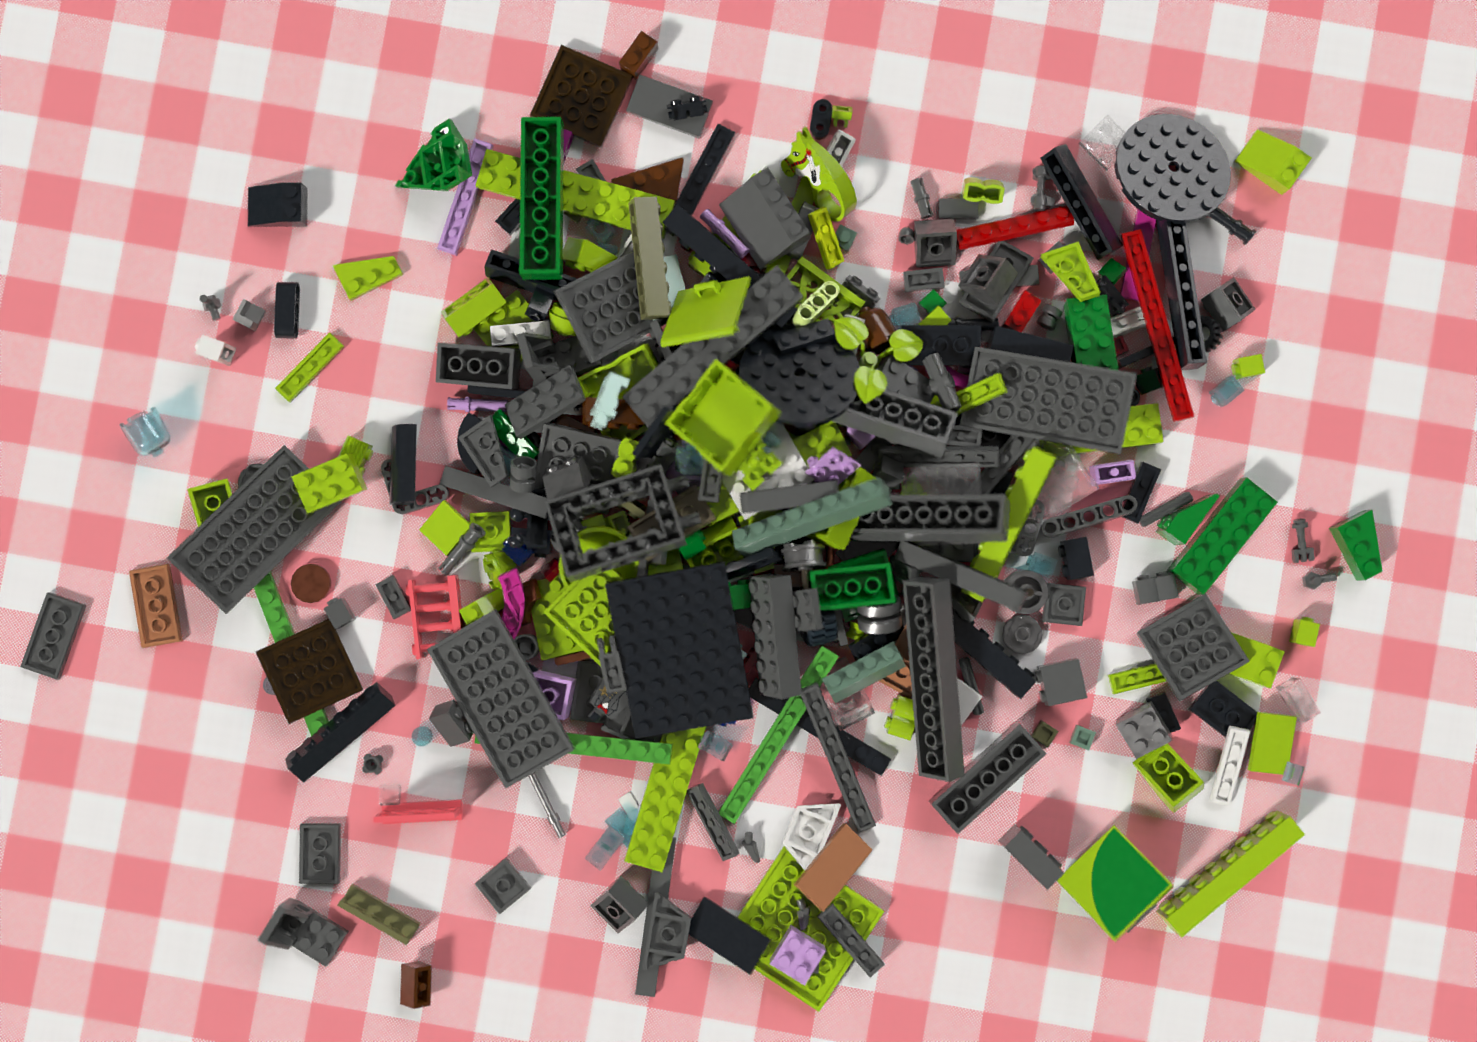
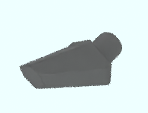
(751, 847)
(803, 913)

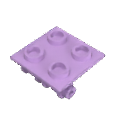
(831, 466)

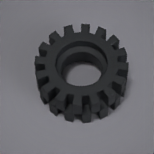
(1215, 332)

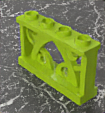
(810, 274)

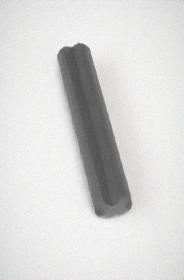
(1166, 509)
(969, 679)

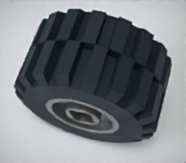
(824, 635)

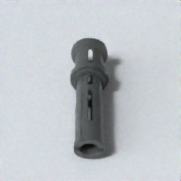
(466, 543)

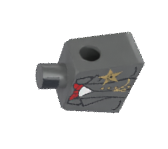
(607, 704)

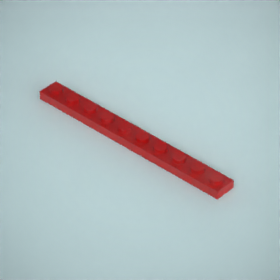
(1157, 326)

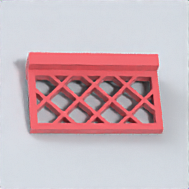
(420, 812)

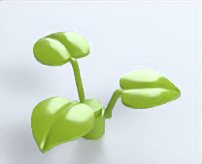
(871, 382)

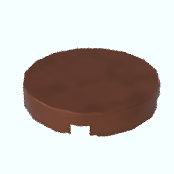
(310, 583)

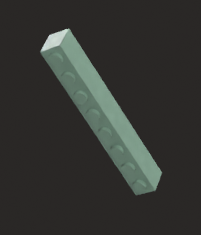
(812, 517)

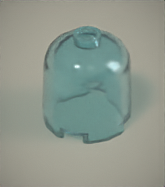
(146, 433)

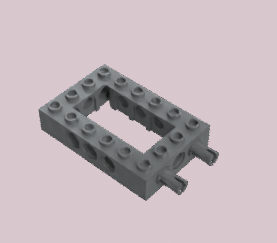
(610, 494)

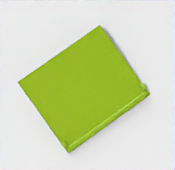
(705, 311)

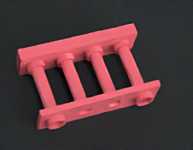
(453, 605)

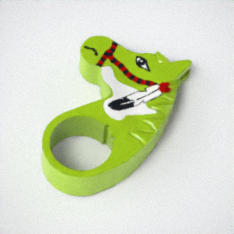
(824, 173)

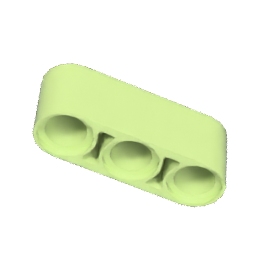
(820, 298)

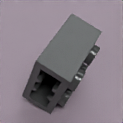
(1061, 682)

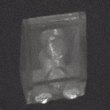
(850, 709)

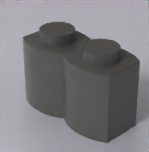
(1155, 589)

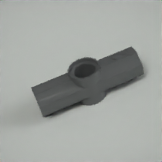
(942, 382)

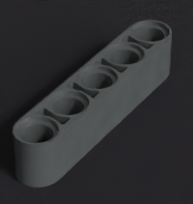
(786, 496)
(1099, 516)

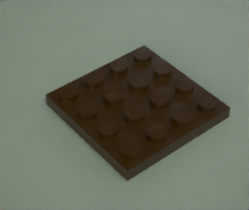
(582, 94)
(309, 671)

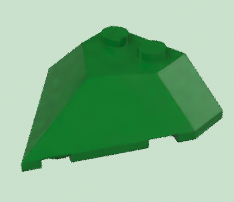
(440, 163)

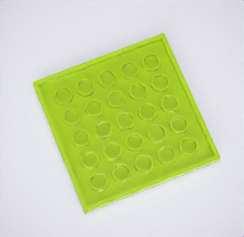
(775, 908)

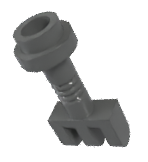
(1299, 525)

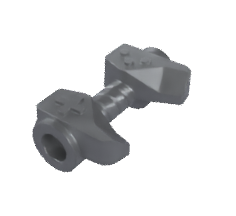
(1039, 199)

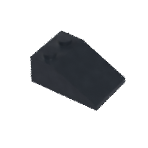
(277, 205)

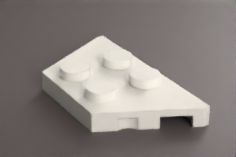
(809, 831)

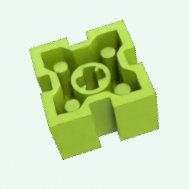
(757, 464)

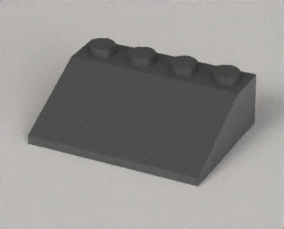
(765, 219)

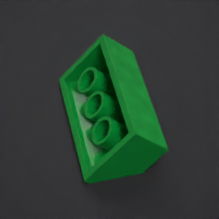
(853, 586)

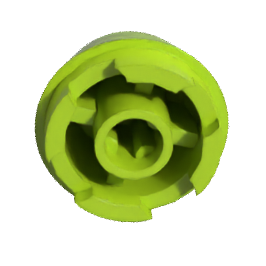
(559, 321)
(496, 564)

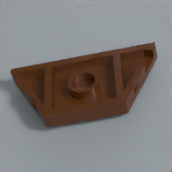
(657, 180)

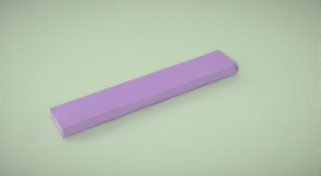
(463, 202)

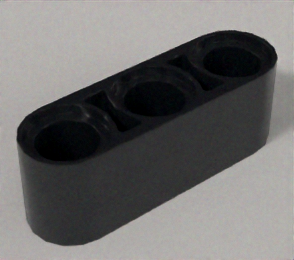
(287, 310)

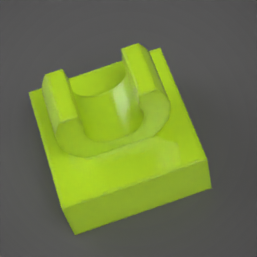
(843, 113)

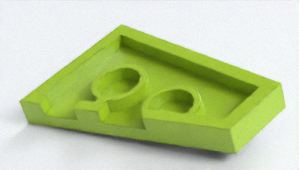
(1073, 270)
(367, 275)

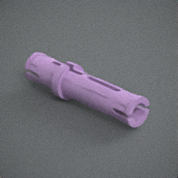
(718, 227)
(476, 404)

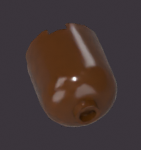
(879, 329)

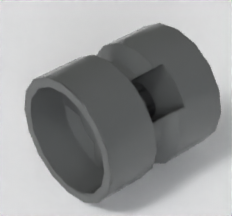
(523, 474)
(527, 645)

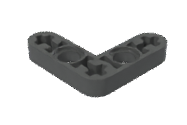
(412, 508)
(1020, 540)

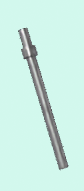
(553, 818)

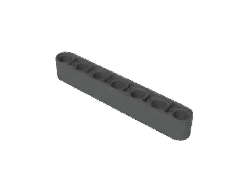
(961, 575)

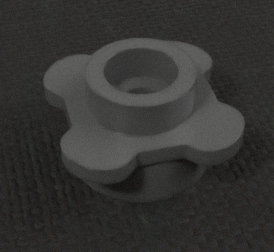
(367, 767)

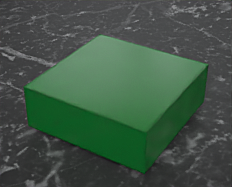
(1112, 270)
(931, 301)

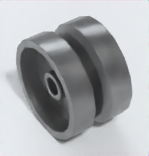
(880, 618)

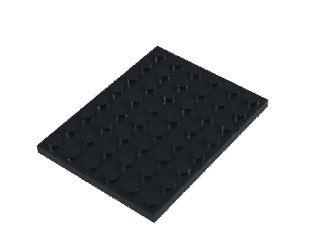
(679, 649)

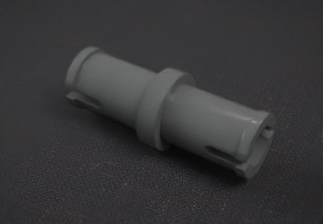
(921, 198)

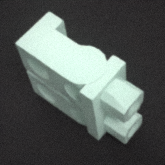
(607, 400)

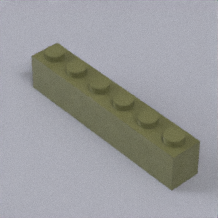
(648, 258)

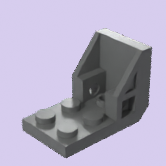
(546, 358)
(303, 929)

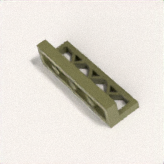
(379, 914)

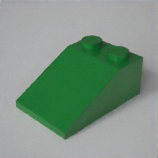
(1182, 523)

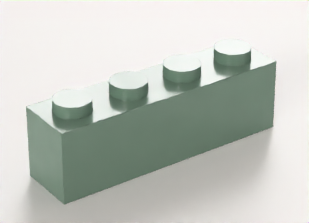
(864, 672)

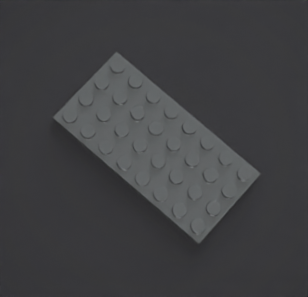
(1053, 400)
(248, 533)
(501, 698)

